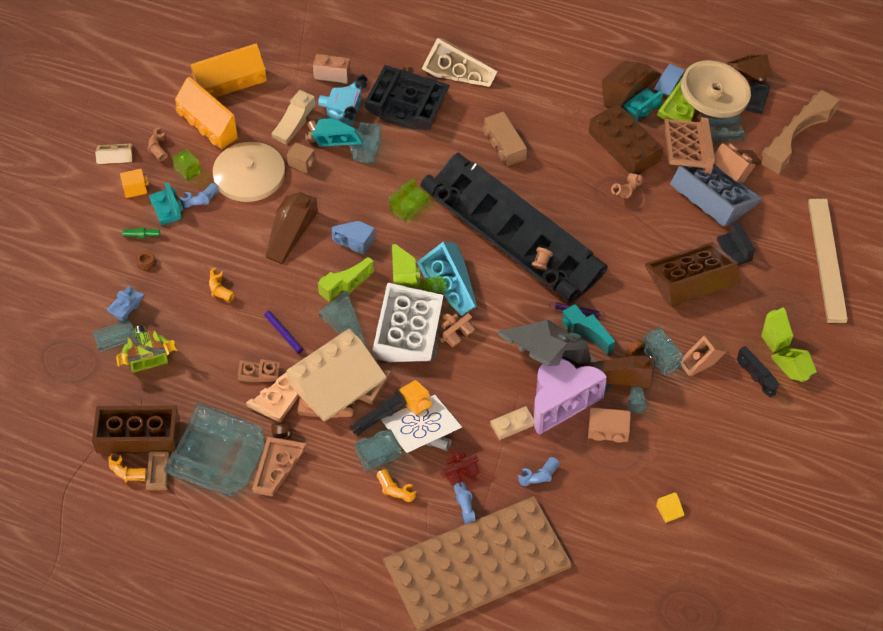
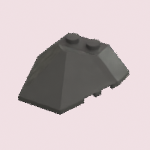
(548, 342)

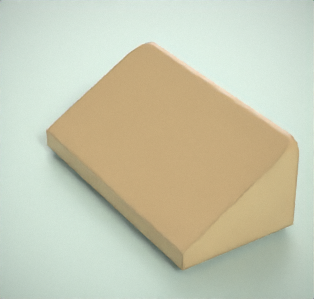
(114, 153)

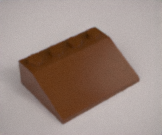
(693, 273)

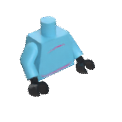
(344, 101)

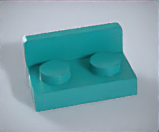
(643, 104)
(165, 205)

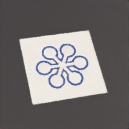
(418, 430)

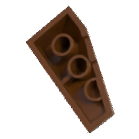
(290, 224)
(626, 371)

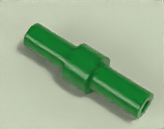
(140, 232)

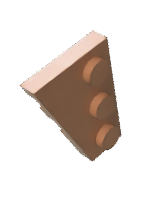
(276, 463)

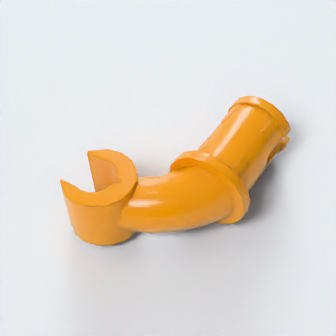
(217, 288)
(126, 473)
(391, 488)

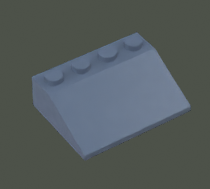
(715, 193)

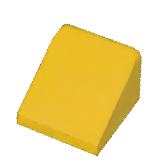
(670, 507)

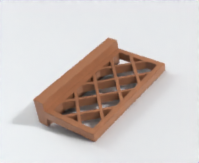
(702, 143)

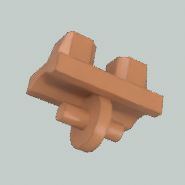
(450, 334)

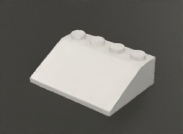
(407, 324)

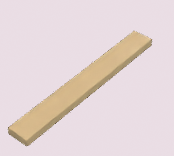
(827, 261)

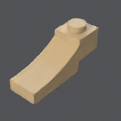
(294, 117)

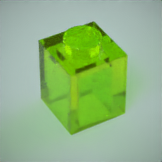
(186, 164)

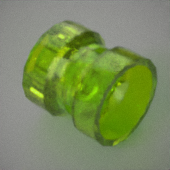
(434, 285)

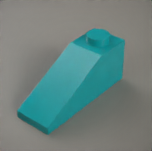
(335, 133)

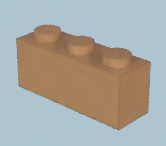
(505, 139)

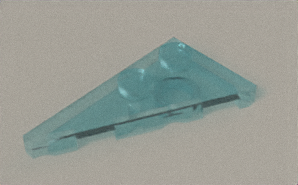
(341, 316)

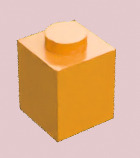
(134, 183)
(416, 397)

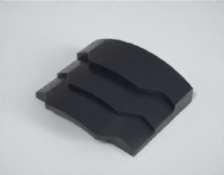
(406, 98)

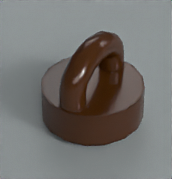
(281, 427)

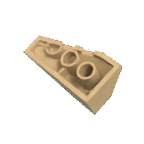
(455, 64)

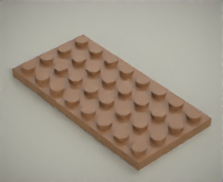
(476, 563)

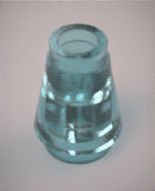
(637, 400)

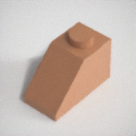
(702, 355)

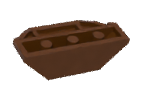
(627, 82)

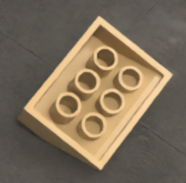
(335, 375)

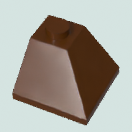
(753, 66)

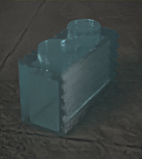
(377, 450)

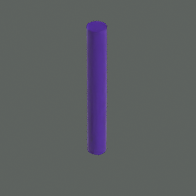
(284, 333)

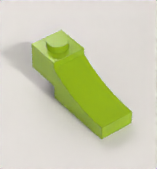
(334, 283)

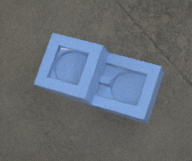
(669, 80)

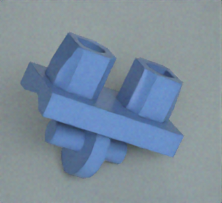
(125, 303)

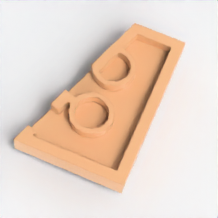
(275, 400)

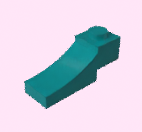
(587, 327)

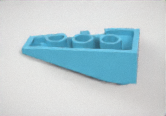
(450, 265)

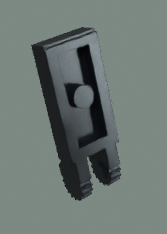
(758, 371)

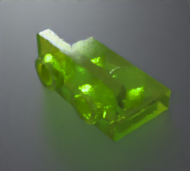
(408, 200)

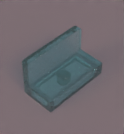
(113, 335)

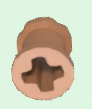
(541, 259)

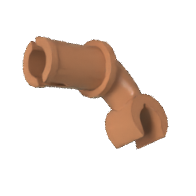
(154, 145)
(626, 190)

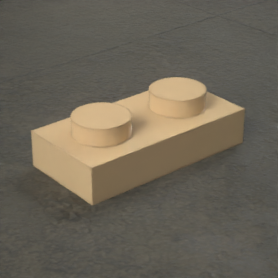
(512, 423)

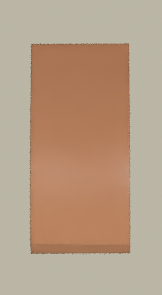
(258, 372)

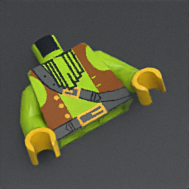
(145, 350)

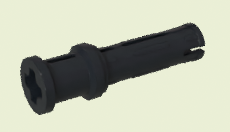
(385, 409)

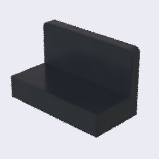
(737, 244)

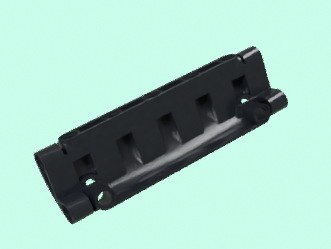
(515, 226)

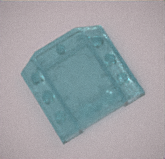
(217, 451)

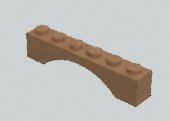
(819, 110)

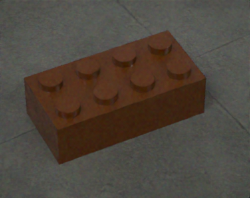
(625, 140)
(135, 429)

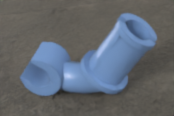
(202, 197)
(542, 475)
(464, 498)

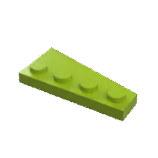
(676, 106)

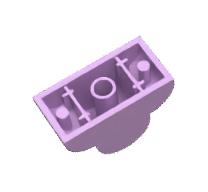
(565, 392)

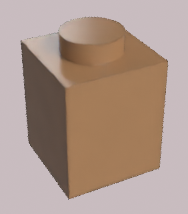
(301, 157)

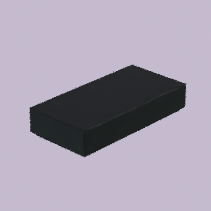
(758, 97)

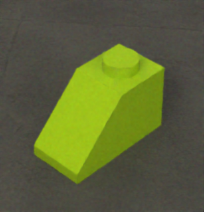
(795, 363)

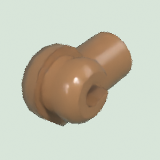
(311, 125)

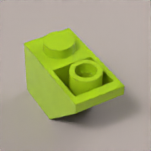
(777, 330)

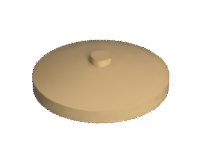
(715, 89)
(249, 171)

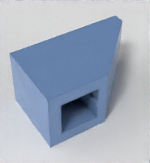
(354, 235)

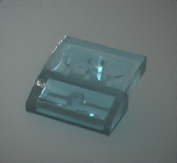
(725, 128)

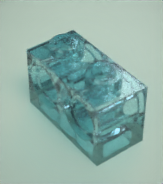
(368, 150)
(665, 352)

